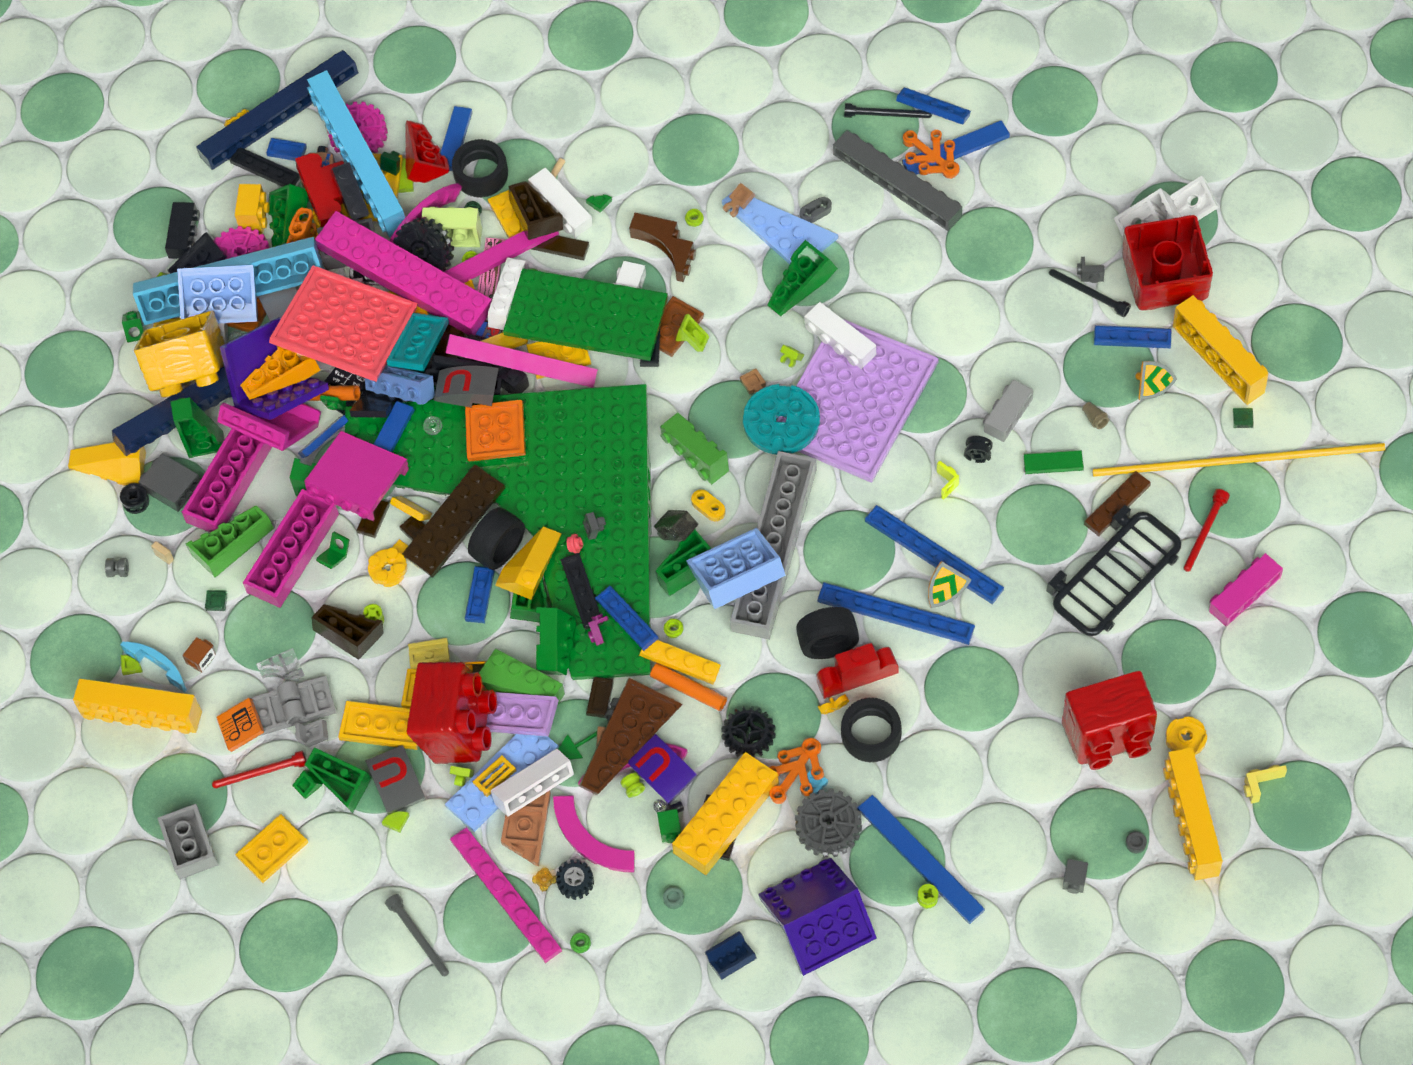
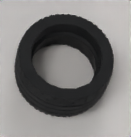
(477, 150)
(496, 538)
(827, 632)
(871, 707)

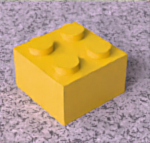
(251, 207)

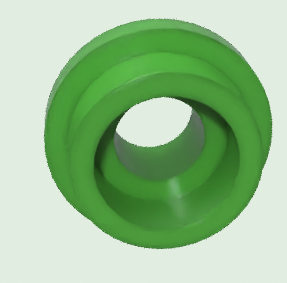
(580, 937)

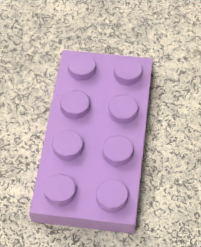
(523, 714)

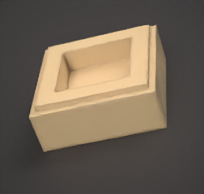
(162, 552)

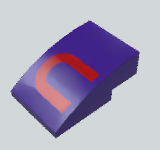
(662, 769)

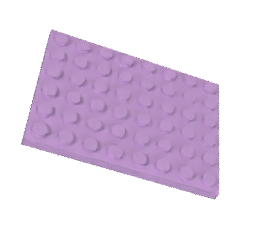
(863, 406)

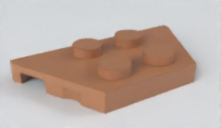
(525, 829)

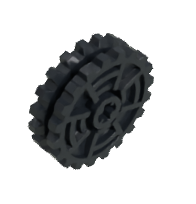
(426, 242)

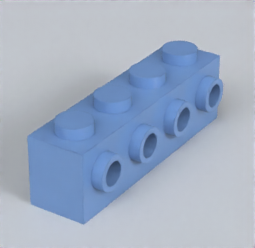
(403, 384)

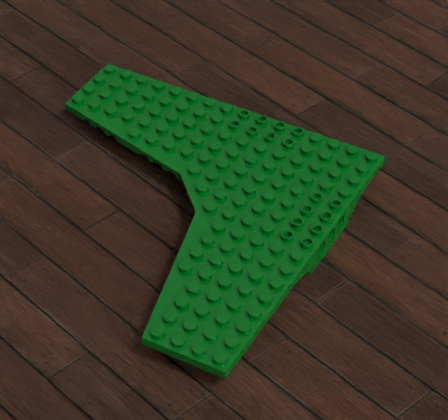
(581, 458)

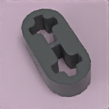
(815, 210)

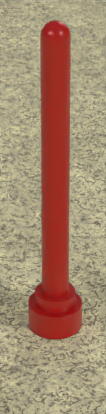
(1220, 498)
(297, 760)

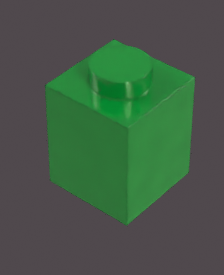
(669, 825)

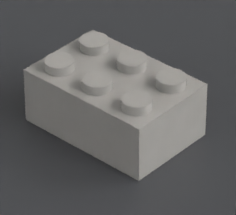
(187, 841)

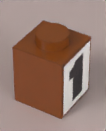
(199, 654)

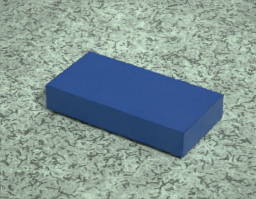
(285, 149)

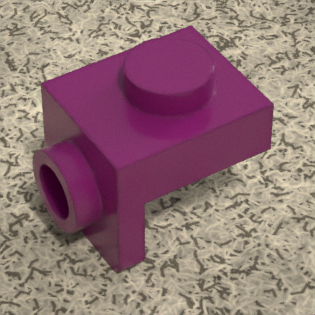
(595, 633)

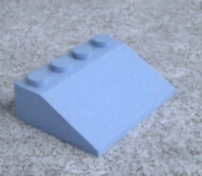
(224, 289)
(736, 568)

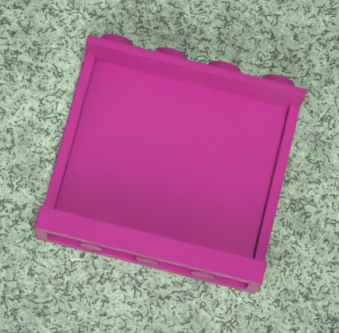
(278, 432)
(355, 475)

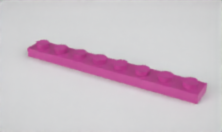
(506, 895)

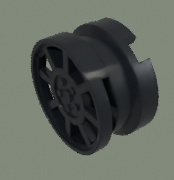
(978, 449)
(134, 497)

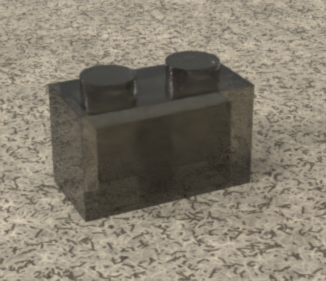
(675, 525)

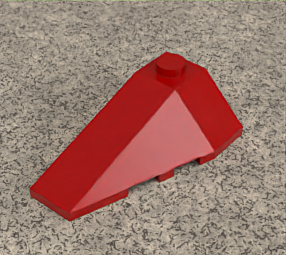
(422, 156)

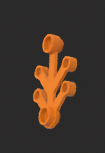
(931, 156)
(797, 767)

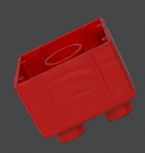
(1166, 262)
(450, 712)
(1110, 720)

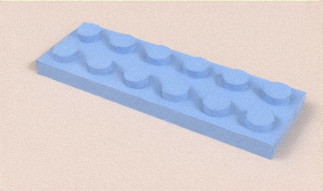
(521, 751)

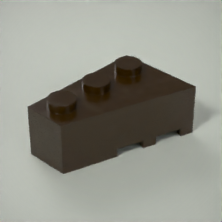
(533, 212)
(347, 631)

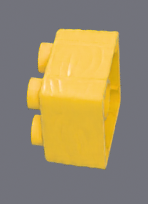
(181, 353)

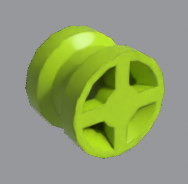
(373, 610)
(632, 785)
(927, 901)

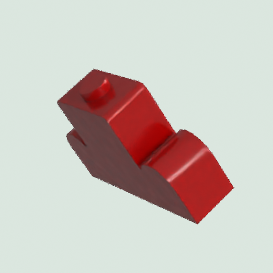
(319, 186)
(856, 669)

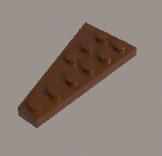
(631, 725)

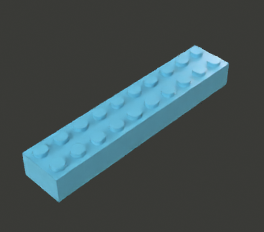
(356, 152)
(273, 271)

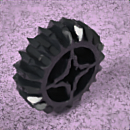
(764, 735)

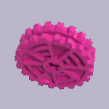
(370, 124)
(241, 241)

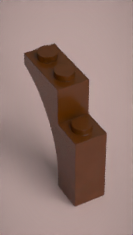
(665, 236)

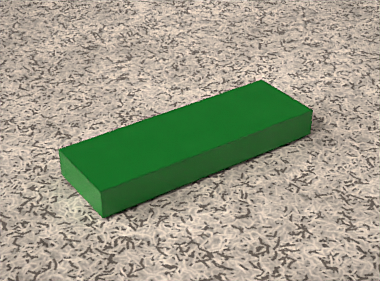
(1053, 462)

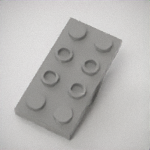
(294, 704)

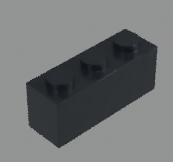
(349, 191)
(181, 229)

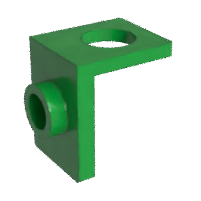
(129, 320)
(333, 403)
(334, 554)

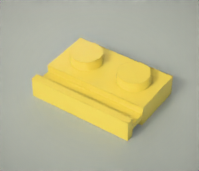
(428, 651)

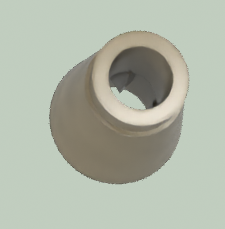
(1095, 415)

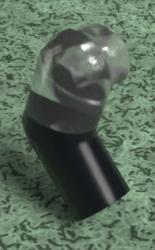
(660, 806)

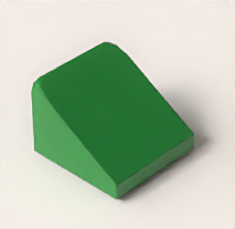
(307, 783)

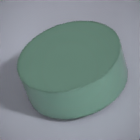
(673, 898)

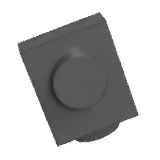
(1090, 273)

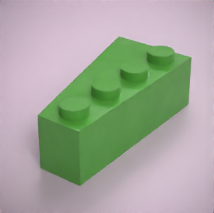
(695, 448)
(230, 540)
(509, 675)

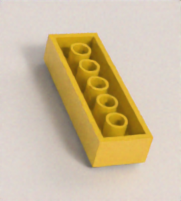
(1220, 349)
(137, 706)
(725, 813)
(1193, 814)

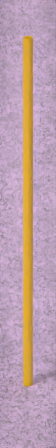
(1239, 459)

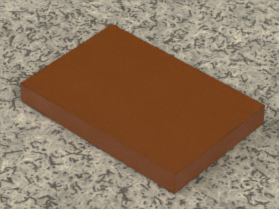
(671, 322)

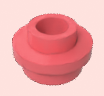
(574, 543)

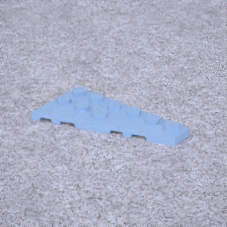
(781, 229)

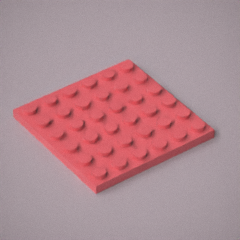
(343, 323)

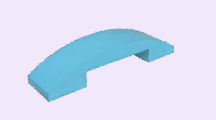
(139, 651)

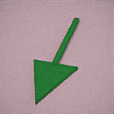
(570, 750)

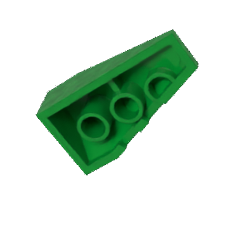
(283, 206)
(804, 275)

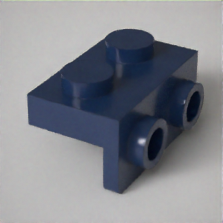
(730, 955)

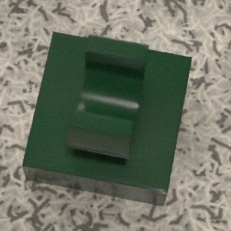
(390, 162)

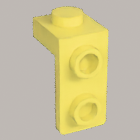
(1255, 776)

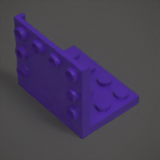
(249, 353)
(819, 914)

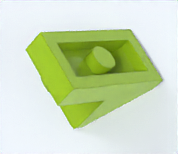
(692, 333)

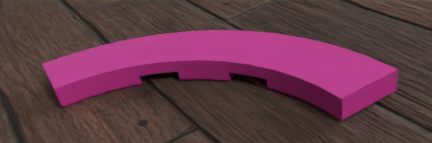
(437, 199)
(586, 844)

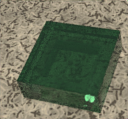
(1243, 418)
(216, 600)

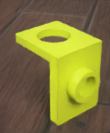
(950, 475)

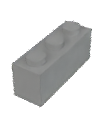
(1007, 410)

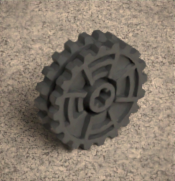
(825, 838)

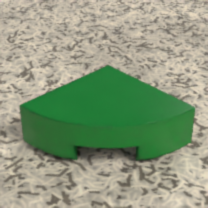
(599, 202)

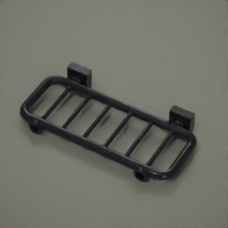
(1122, 519)

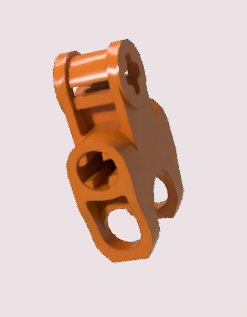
(302, 229)

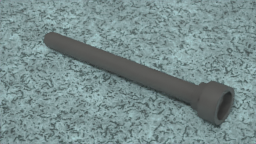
(396, 905)

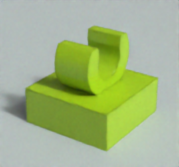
(792, 354)
(461, 774)

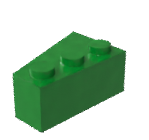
(555, 640)
(340, 777)

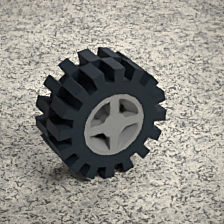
(572, 872)

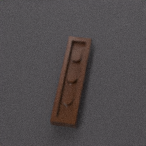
(1124, 495)

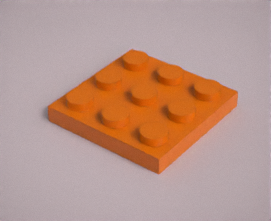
(495, 430)

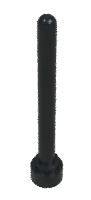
(852, 110)
(1122, 308)

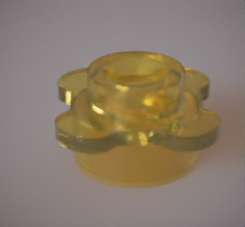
(538, 879)

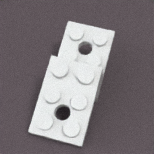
(1163, 206)

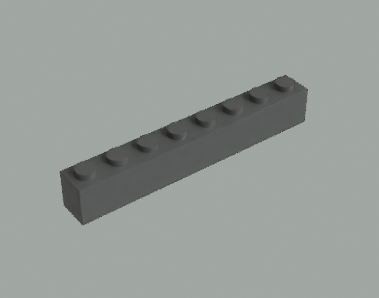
(897, 180)

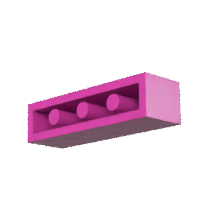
(1245, 589)

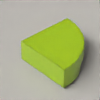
(130, 665)
(396, 820)

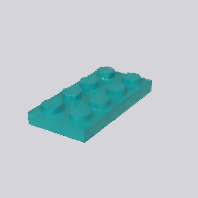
(417, 342)

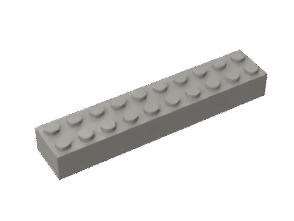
(780, 526)

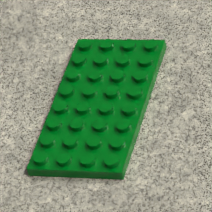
(586, 314)

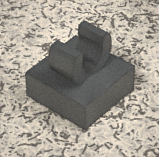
(593, 525)

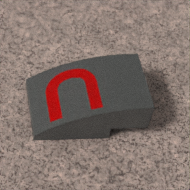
(466, 385)
(395, 780)

